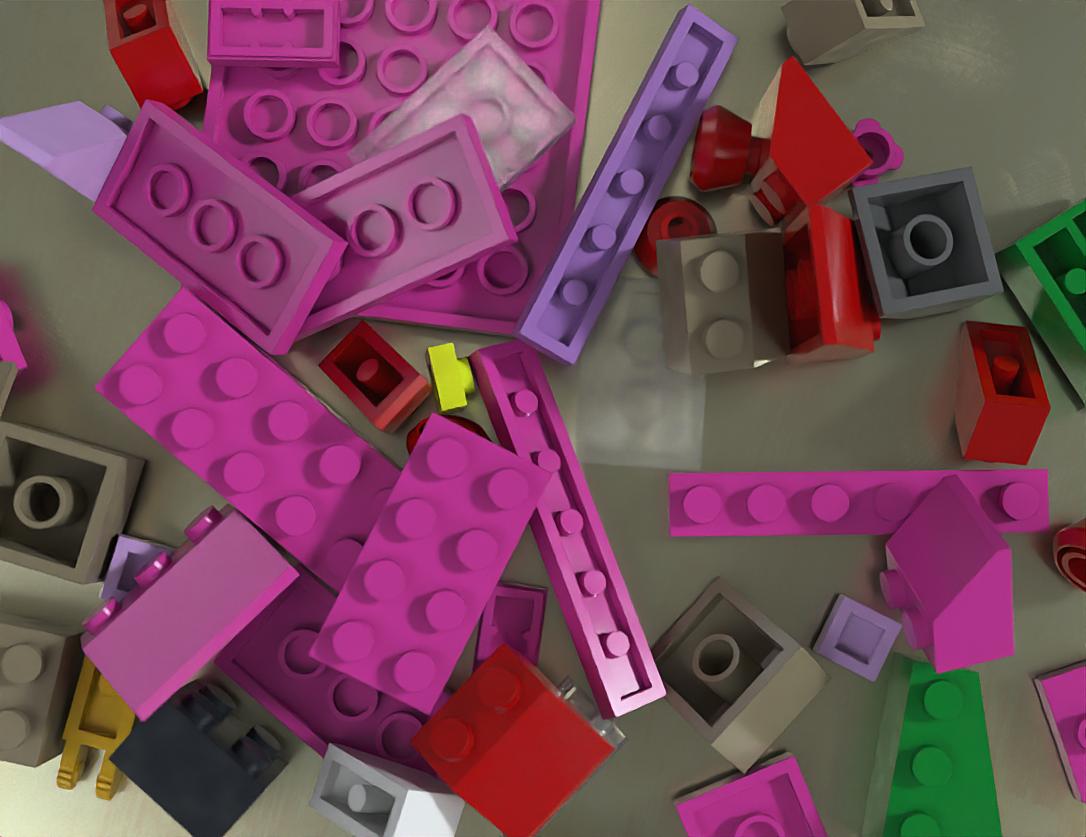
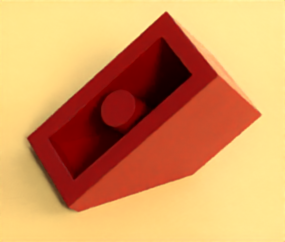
(152, 51)
(376, 378)
(999, 394)

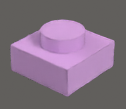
(126, 559)
(857, 637)

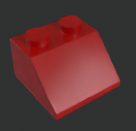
(804, 149)
(512, 744)

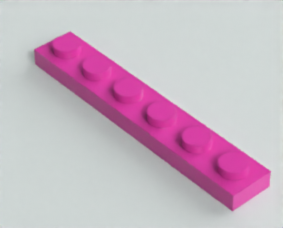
(843, 501)
(569, 531)

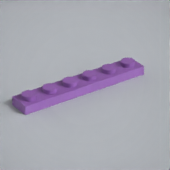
(625, 187)

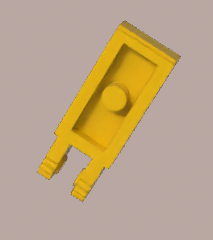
(95, 720)

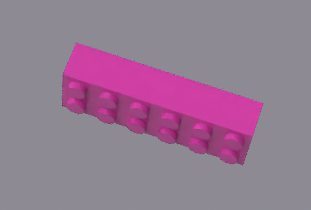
(254, 434)

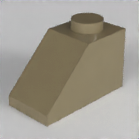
(845, 28)

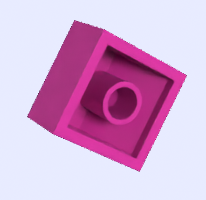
(951, 580)

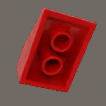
(827, 289)

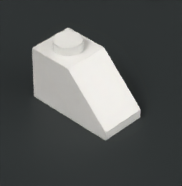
(383, 797)

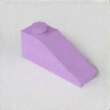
(70, 142)

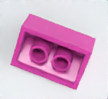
(184, 608)

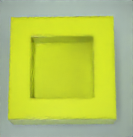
(449, 377)

